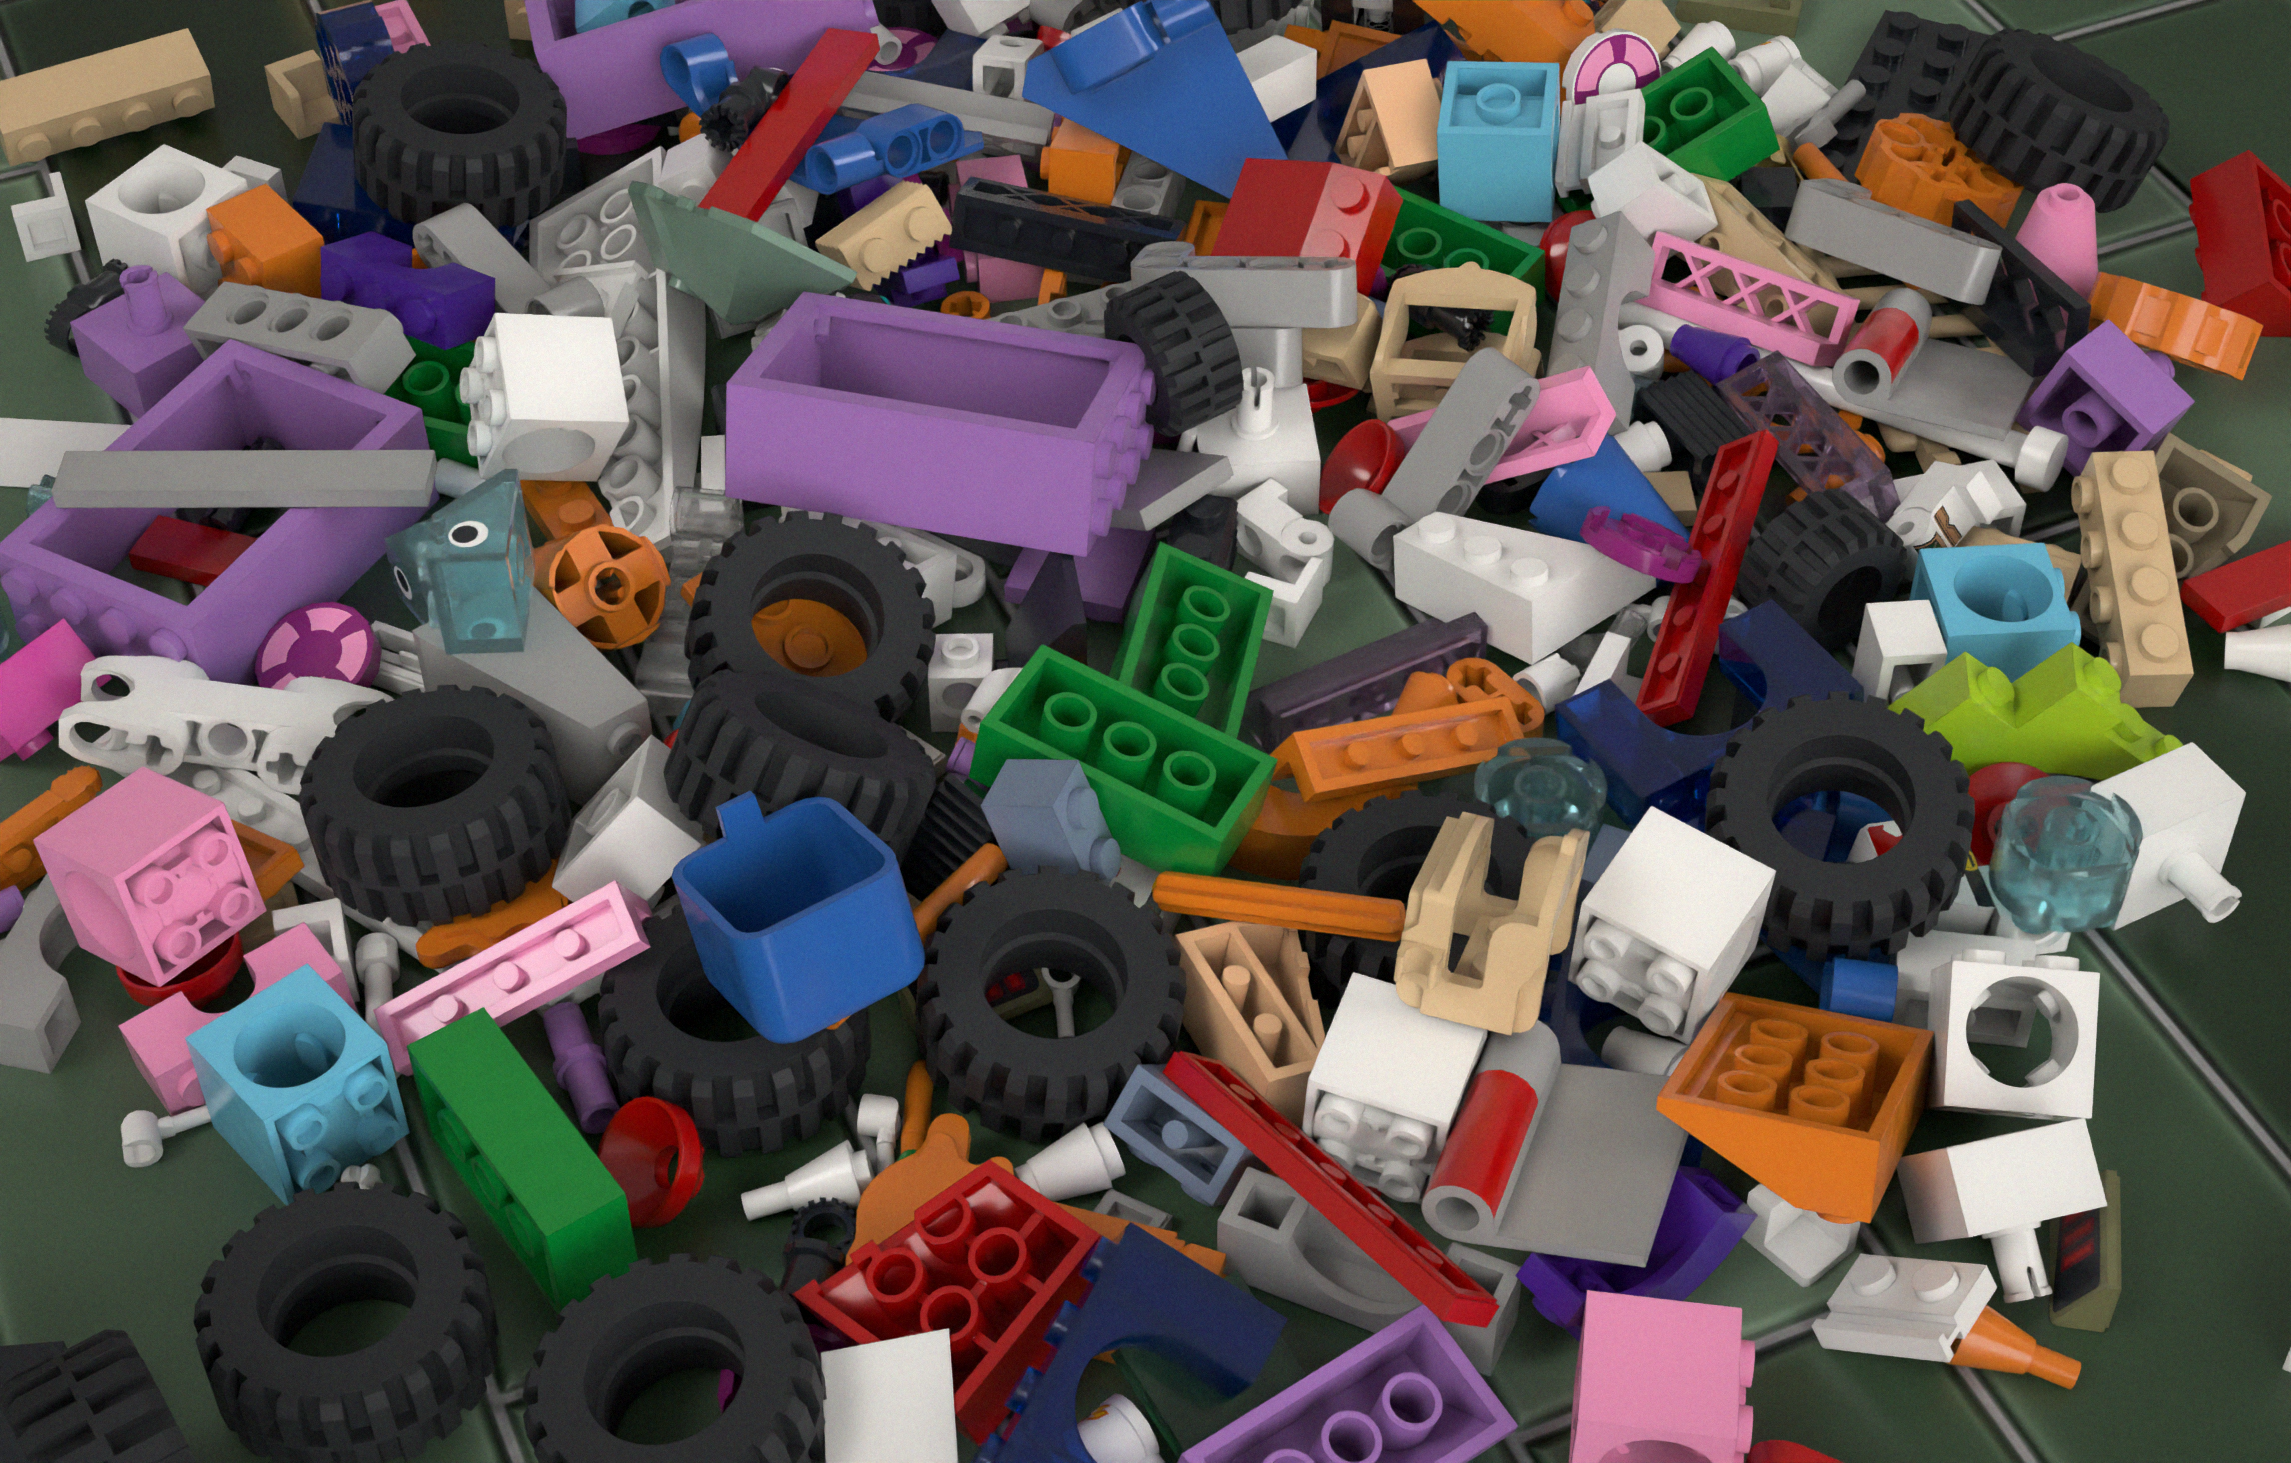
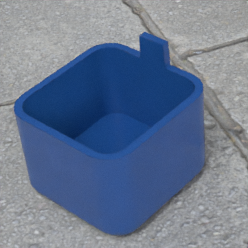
(798, 915)

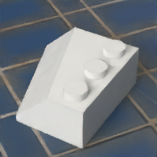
(1521, 583)

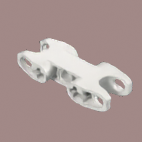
(184, 717)

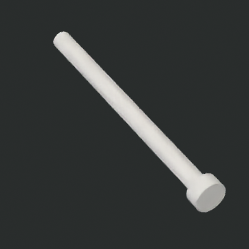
(2033, 456)

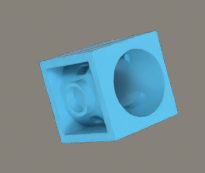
(1499, 140)
(1997, 604)
(298, 1084)

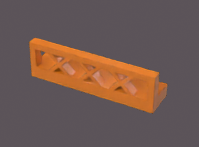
(1395, 749)

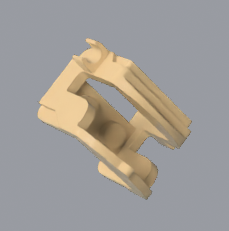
(1419, 372)
(1510, 941)

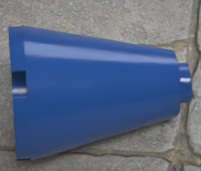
(1596, 481)

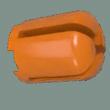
(617, 612)

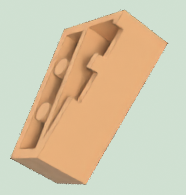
(1393, 123)
(1254, 1007)

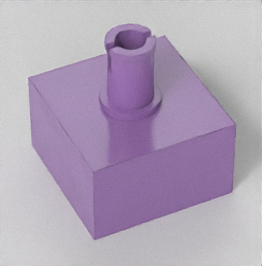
(138, 340)
(2107, 397)

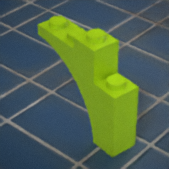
(2054, 717)

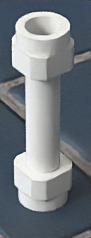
(377, 969)

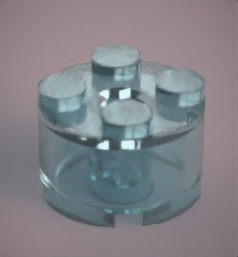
(1544, 788)
(2064, 856)

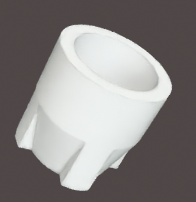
(1549, 681)

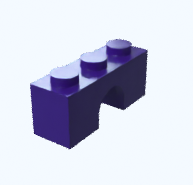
(433, 304)

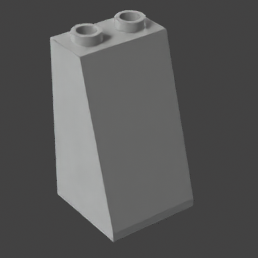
(563, 678)

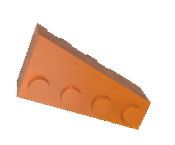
(1519, 28)
(1083, 163)

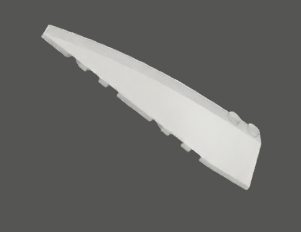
(657, 350)

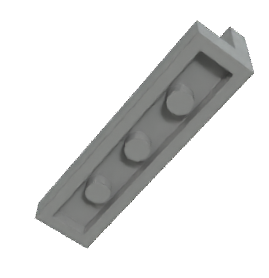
(1005, 123)

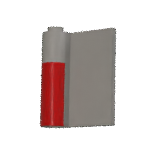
(1908, 375)
(1555, 1156)

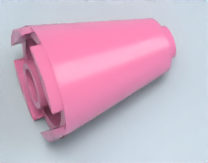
(2063, 237)

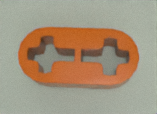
(1481, 673)

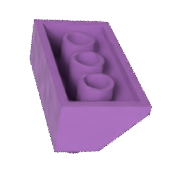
(1384, 1401)

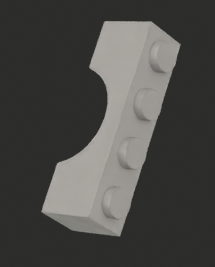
(1603, 269)
(34, 999)
(1301, 1256)

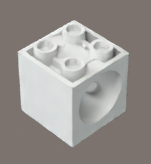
(160, 216)
(545, 397)
(1669, 925)
(2065, 996)
(1389, 1088)

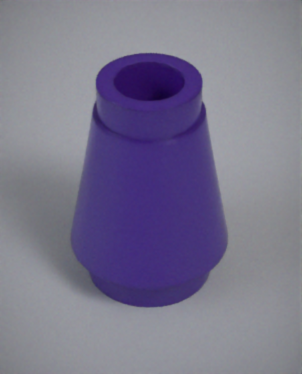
(1712, 353)

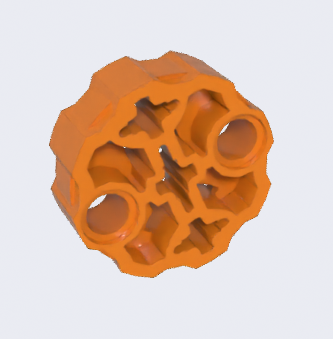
(1926, 168)
(2175, 325)

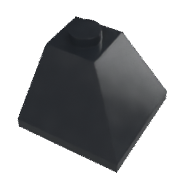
(1048, 616)

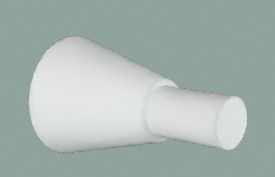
(834, 1174)

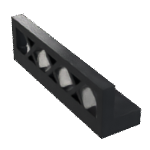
(1055, 229)
(2011, 317)

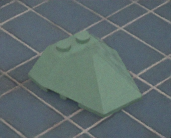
(728, 259)

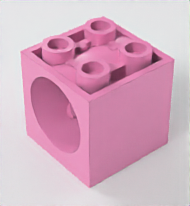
(150, 875)
(1660, 1382)

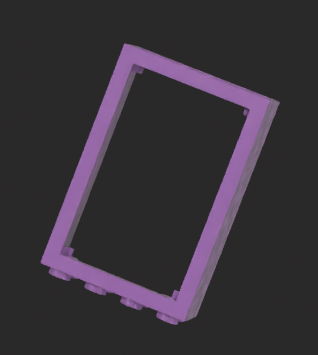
(616, 72)
(939, 423)
(62, 556)

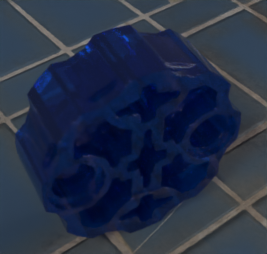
(350, 45)

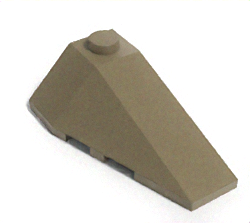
(2206, 514)

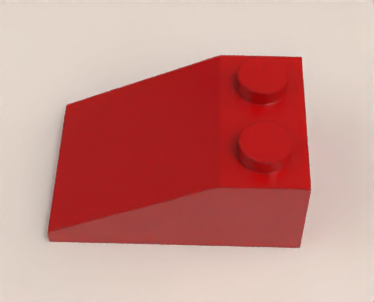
(1310, 213)

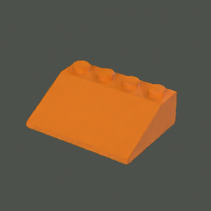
(1803, 1100)

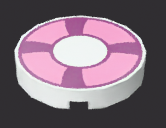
(1610, 64)

